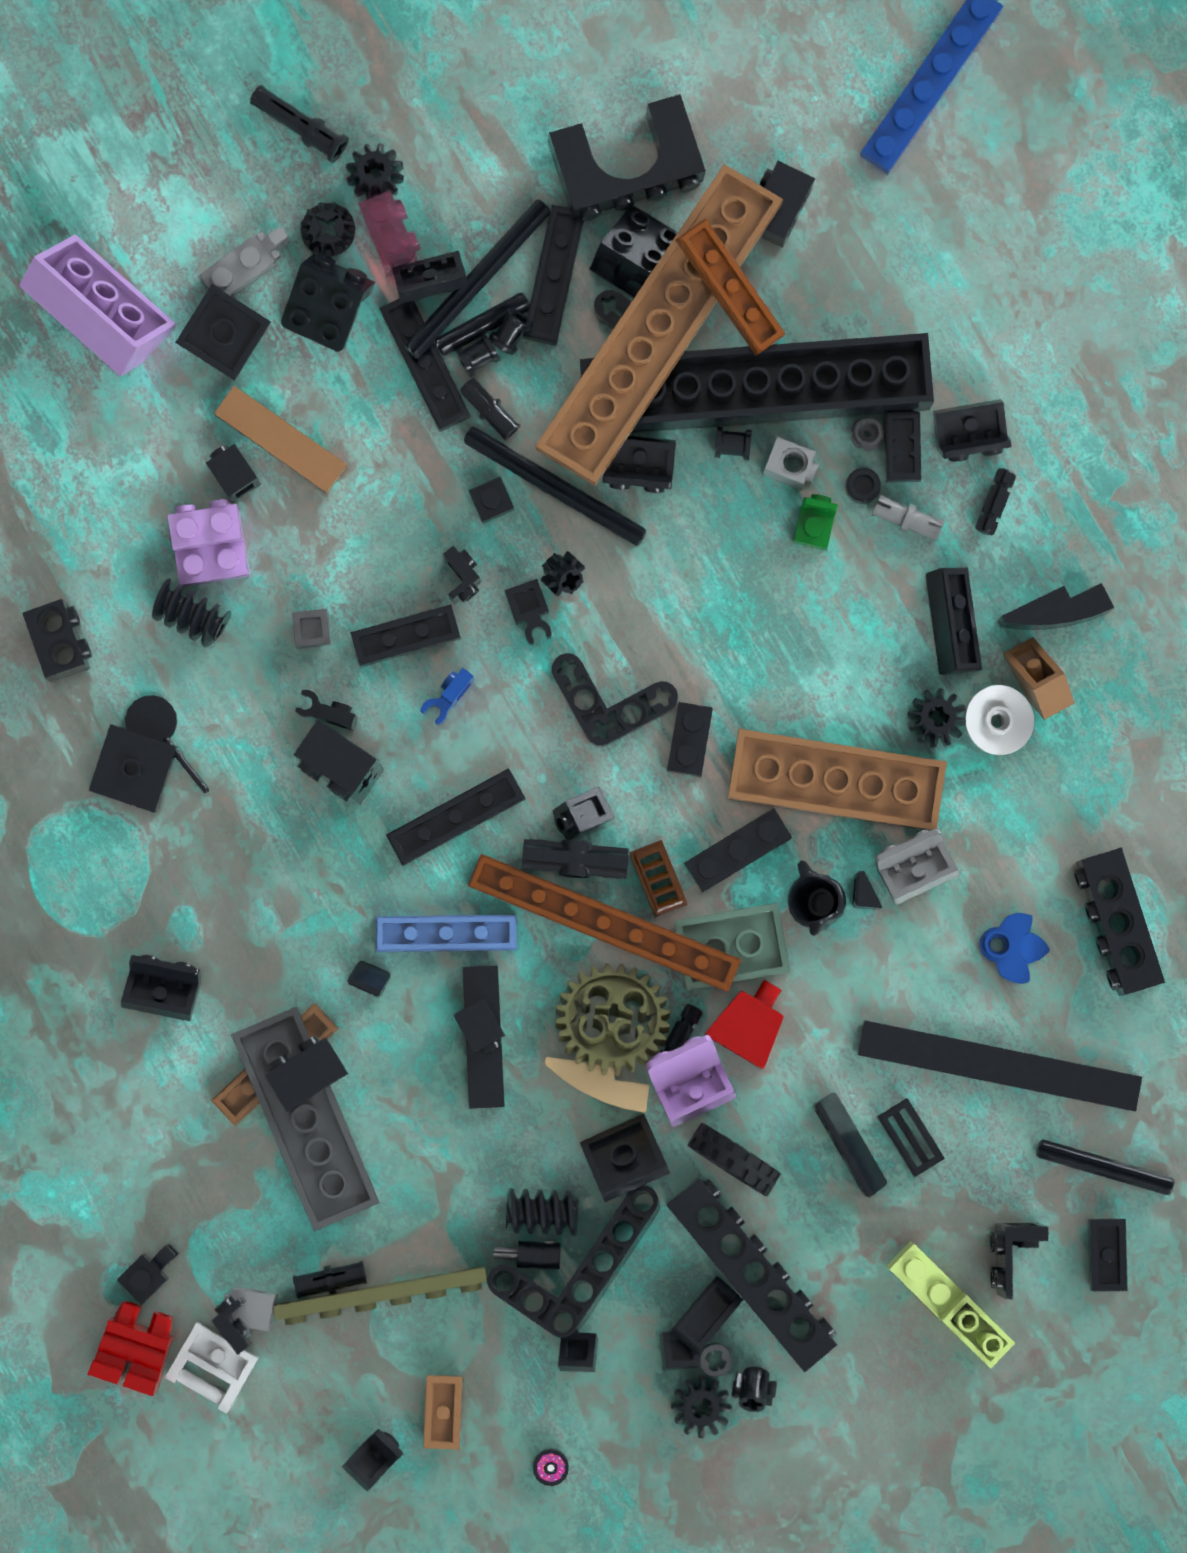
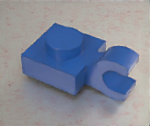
(454, 688)

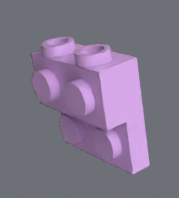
(208, 543)

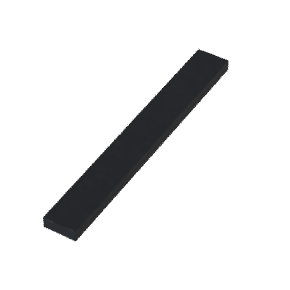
(999, 1065)

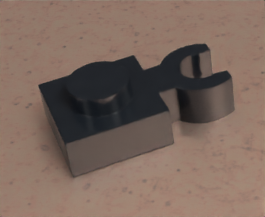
(527, 606)

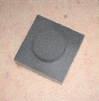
(311, 628)

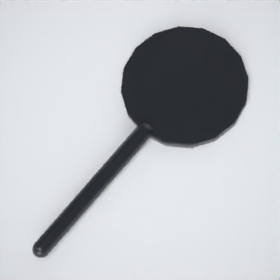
(158, 719)

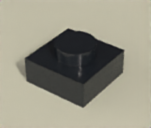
(491, 500)
(579, 1353)
(676, 1353)

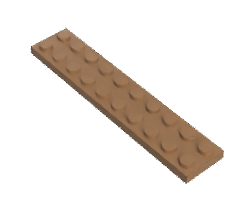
(653, 333)

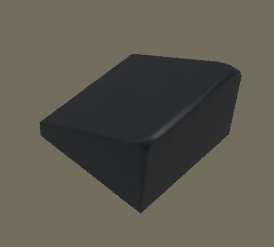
(864, 894)
(369, 978)

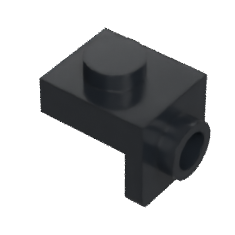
(463, 567)
(373, 1459)

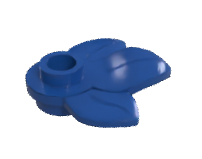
(1018, 948)

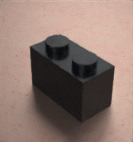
(794, 189)
(305, 1073)

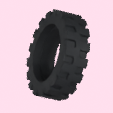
(734, 1159)

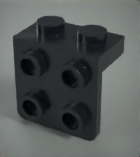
(632, 250)
(325, 301)

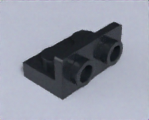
(430, 277)

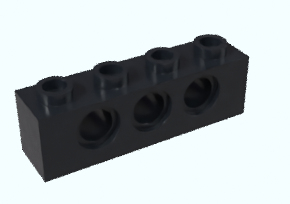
(1135, 935)

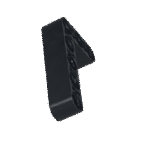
(585, 1273)

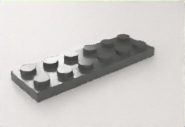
(312, 1134)

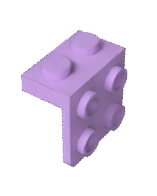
(690, 1080)

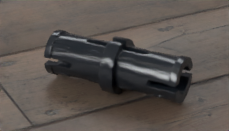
(329, 1279)

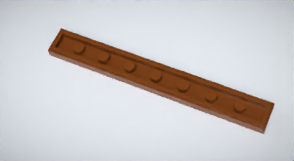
(604, 923)

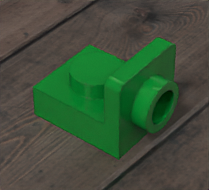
(815, 522)

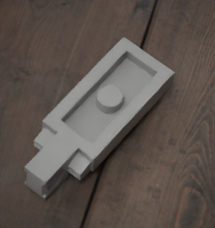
(246, 262)

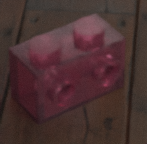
(387, 231)

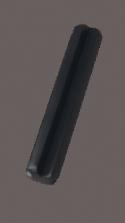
(480, 324)

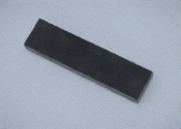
(554, 275)
(428, 370)
(455, 817)
(484, 1071)

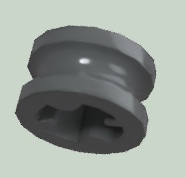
(725, 1355)

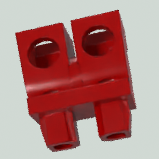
(134, 1344)

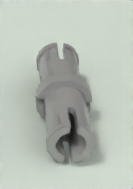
(908, 518)

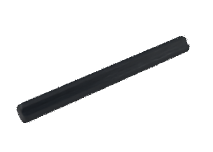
(477, 278)
(555, 486)

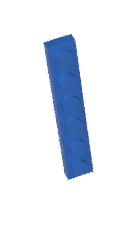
(930, 83)

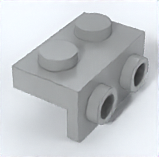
(915, 865)

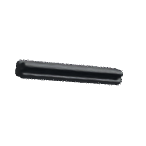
(1105, 1167)

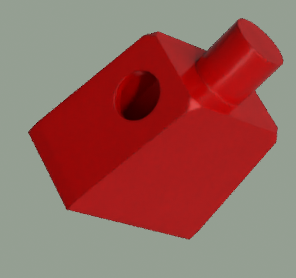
(749, 1025)

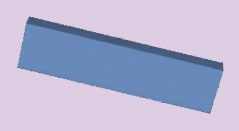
(446, 933)

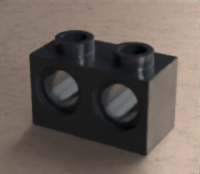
(49, 644)

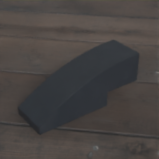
(1059, 610)

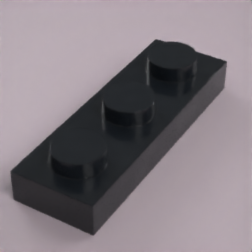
(405, 635)
(738, 850)

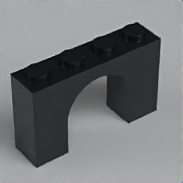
(592, 190)

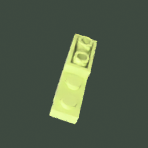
(950, 1304)

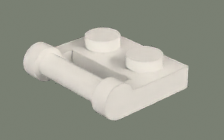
(216, 1356)

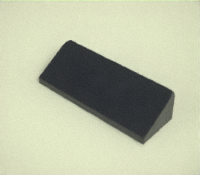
(953, 621)
(850, 1144)

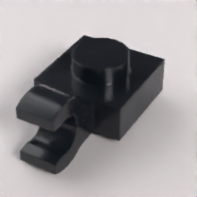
(336, 714)
(146, 1275)

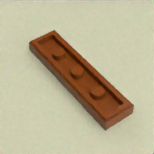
(730, 286)

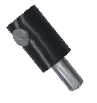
(532, 1254)

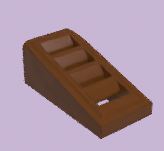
(669, 905)

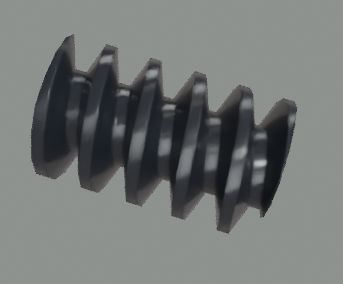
(189, 614)
(542, 1212)

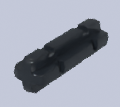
(995, 501)
(683, 1029)

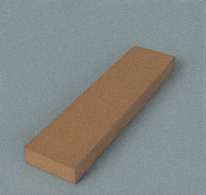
(280, 439)
(239, 1097)

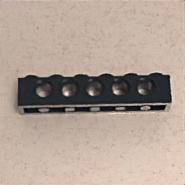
(805, 1349)

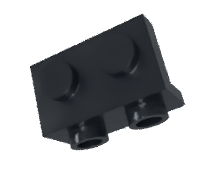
(971, 430)
(642, 464)
(161, 987)

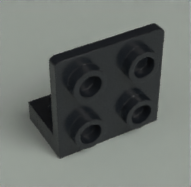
(1001, 1241)

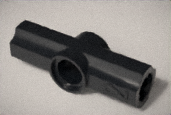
(575, 859)

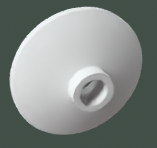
(1014, 713)

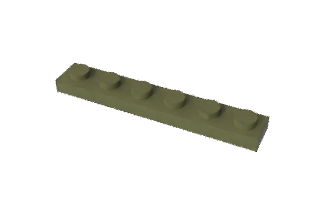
(366, 1298)

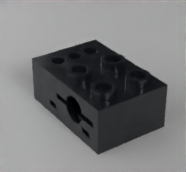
(339, 762)

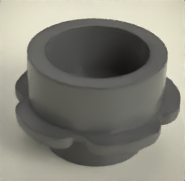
(871, 425)

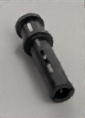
(312, 131)

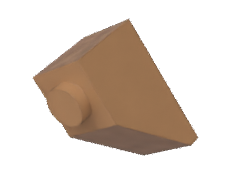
(1039, 678)

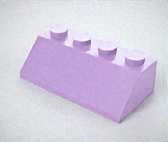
(96, 304)

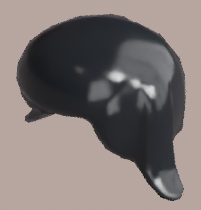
(815, 899)

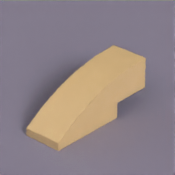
(604, 1088)

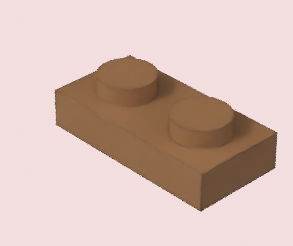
(443, 1412)

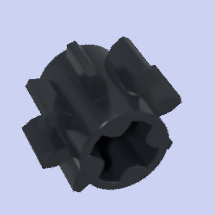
(562, 573)
(754, 1389)

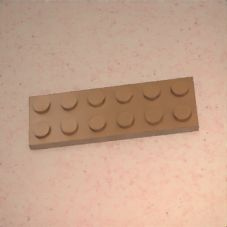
(837, 780)

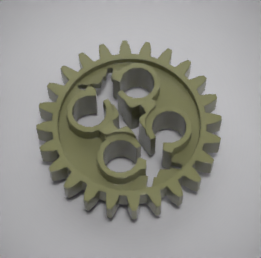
(607, 1048)

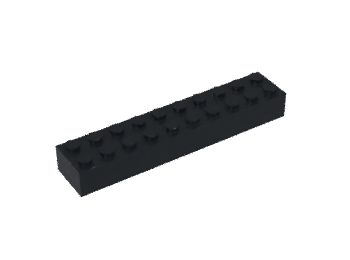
(792, 383)

